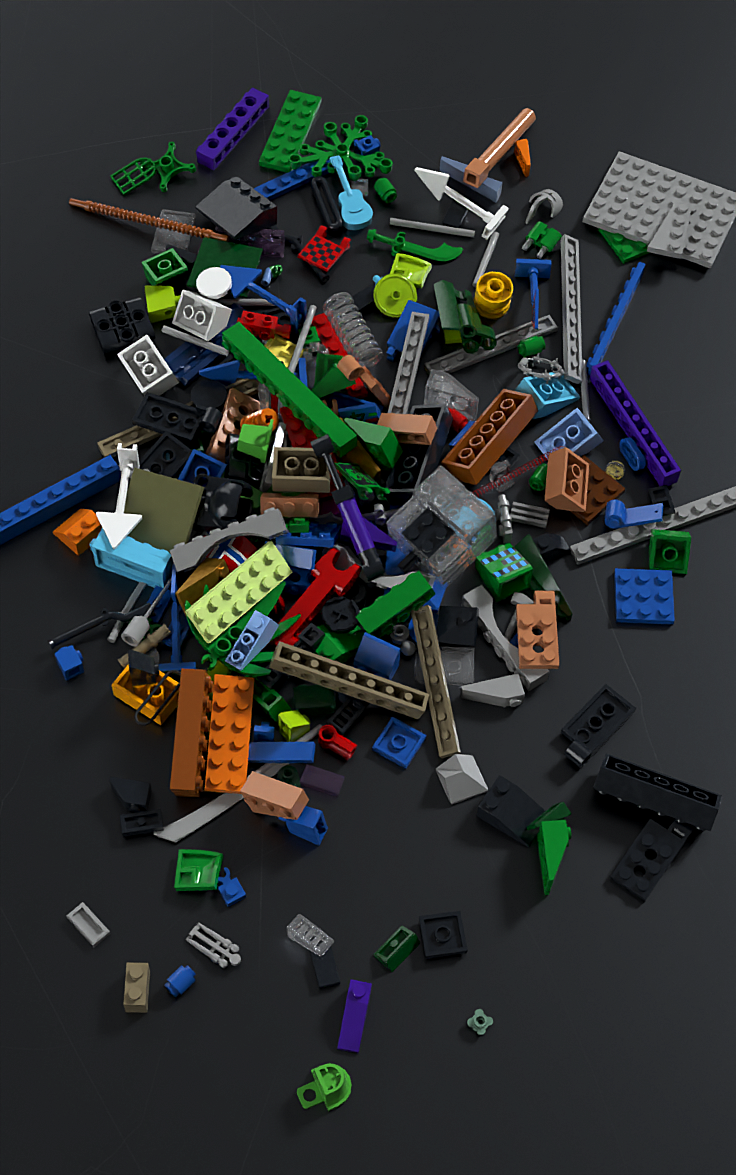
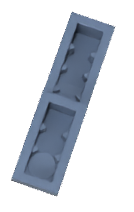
(489, 188)

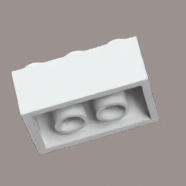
(200, 315)

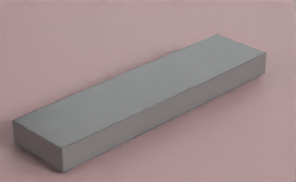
(276, 441)

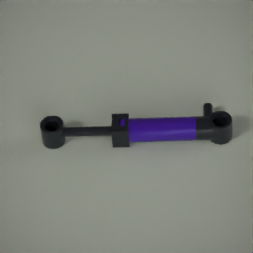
(350, 513)

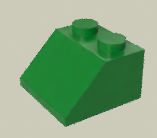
(163, 267)
(669, 550)

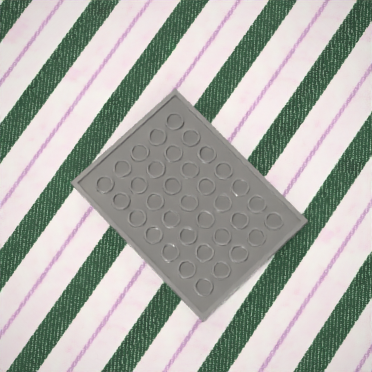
(640, 195)

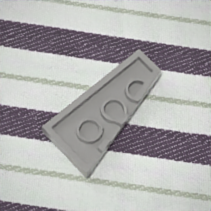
(672, 232)

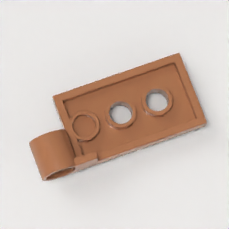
(353, 370)
(230, 416)
(538, 616)

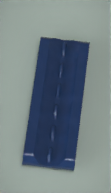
(191, 358)

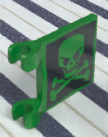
(361, 480)

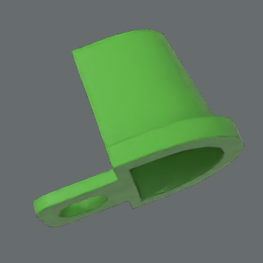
(255, 440)
(331, 1086)

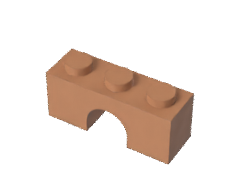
(295, 506)

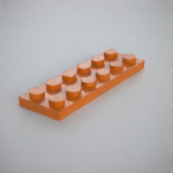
(229, 734)

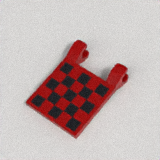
(323, 252)

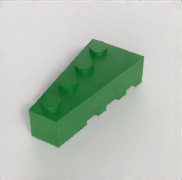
(395, 605)

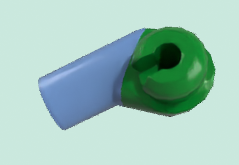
(269, 273)

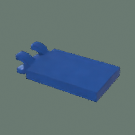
(399, 333)

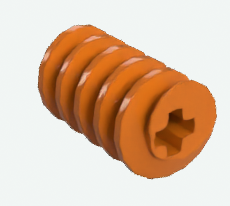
(261, 418)

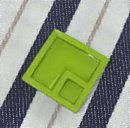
(412, 268)

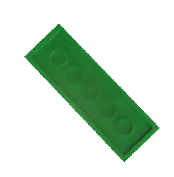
(290, 130)

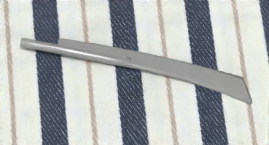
(193, 821)

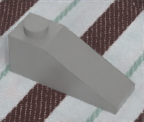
(498, 691)

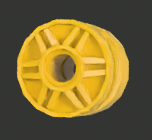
(493, 295)

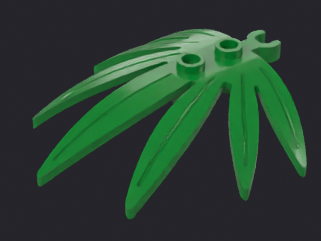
(223, 644)

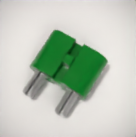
(543, 237)

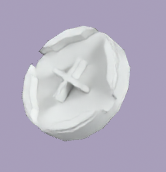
(214, 283)

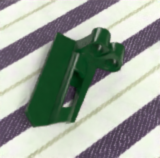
(463, 318)

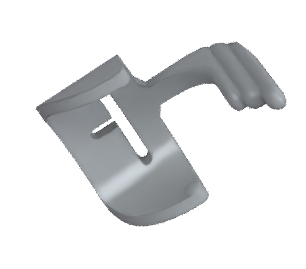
(547, 194)

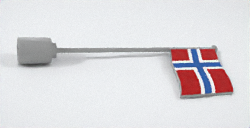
(234, 553)

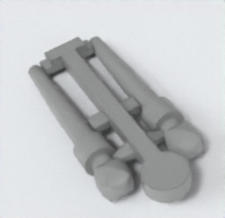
(234, 958)

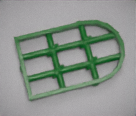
(135, 162)

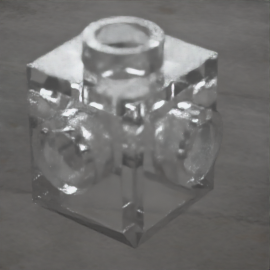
(314, 346)

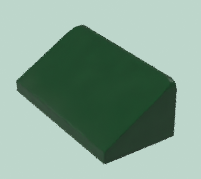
(397, 948)

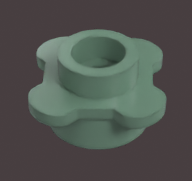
(480, 1028)

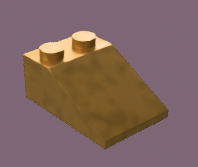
(209, 572)

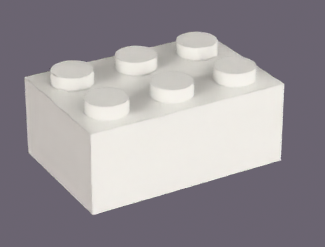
(147, 367)

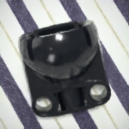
(222, 502)

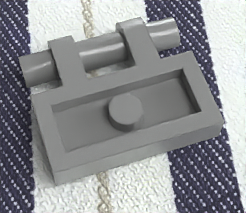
(505, 519)

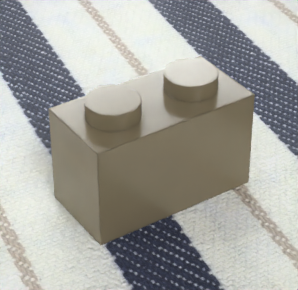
(136, 987)

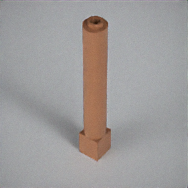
(478, 168)

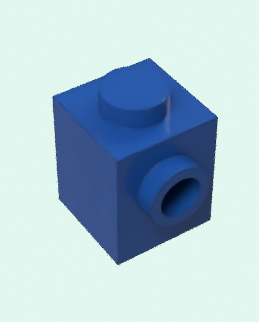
(69, 661)

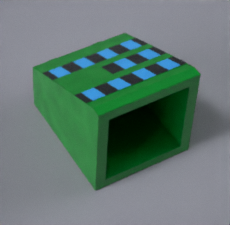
(504, 571)

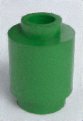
(385, 190)
(531, 346)
(538, 478)

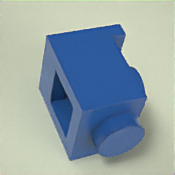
(367, 146)

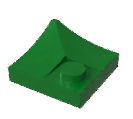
(197, 870)

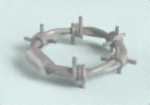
(546, 376)

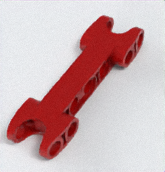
(327, 582)

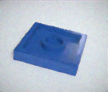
(399, 742)

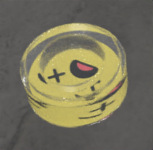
(615, 469)

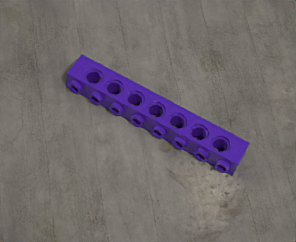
(634, 423)

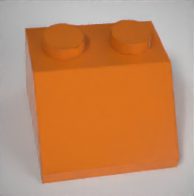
(79, 530)

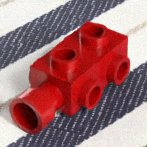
(264, 325)

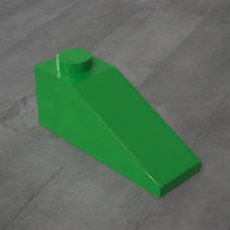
(269, 700)

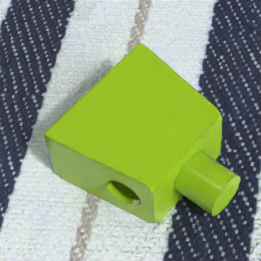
(161, 302)

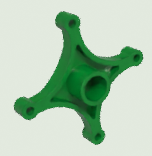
(169, 166)

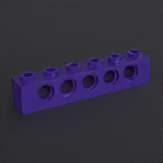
(232, 128)

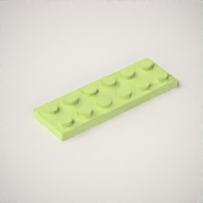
(238, 592)

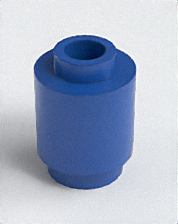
(180, 980)

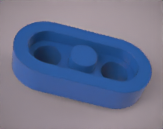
(632, 454)

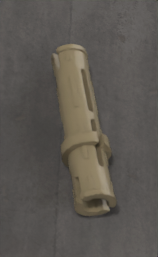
(148, 643)

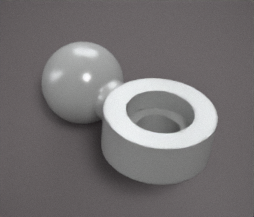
(407, 647)

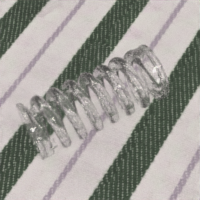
(346, 337)

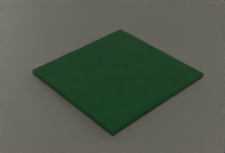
(218, 252)

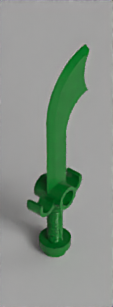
(442, 253)

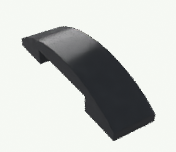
(308, 640)

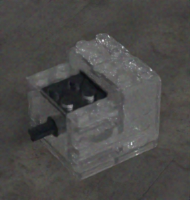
(442, 528)

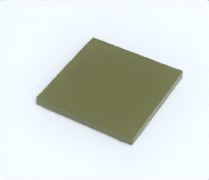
(166, 508)

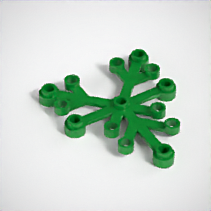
(342, 149)

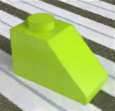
(293, 725)

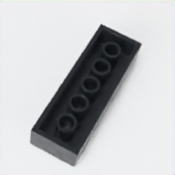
(417, 459)
(658, 792)

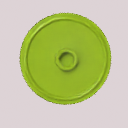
(393, 294)

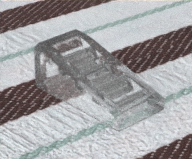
(299, 926)

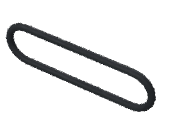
(150, 695)

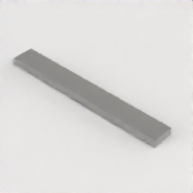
(505, 342)

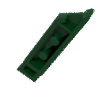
(541, 577)

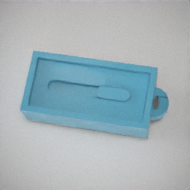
(133, 560)

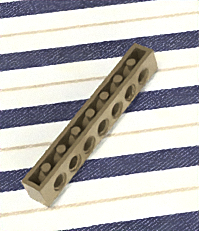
(349, 680)

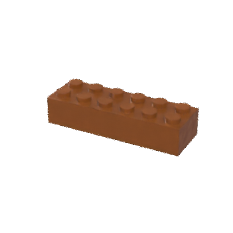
(490, 436)
(191, 732)

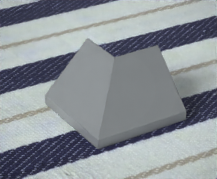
(461, 778)

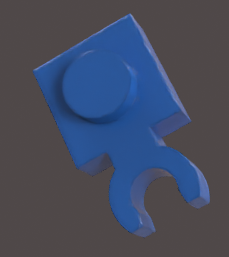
(230, 889)

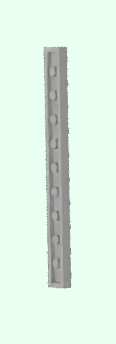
(571, 309)
(408, 365)
(631, 535)

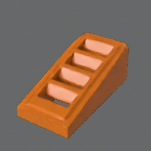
(521, 152)

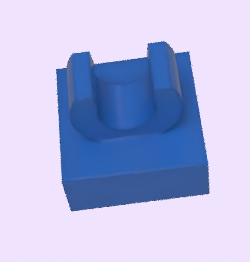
(264, 732)

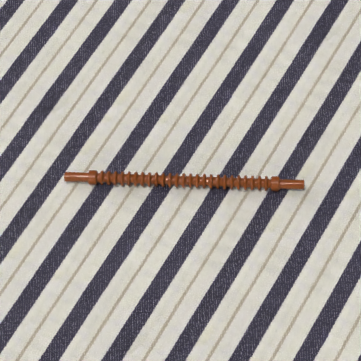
(108, 210)

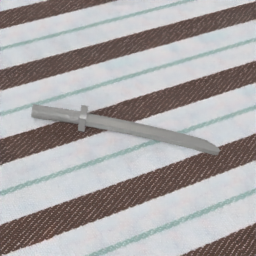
(128, 607)

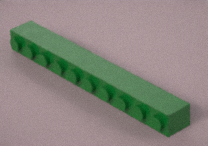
(288, 388)

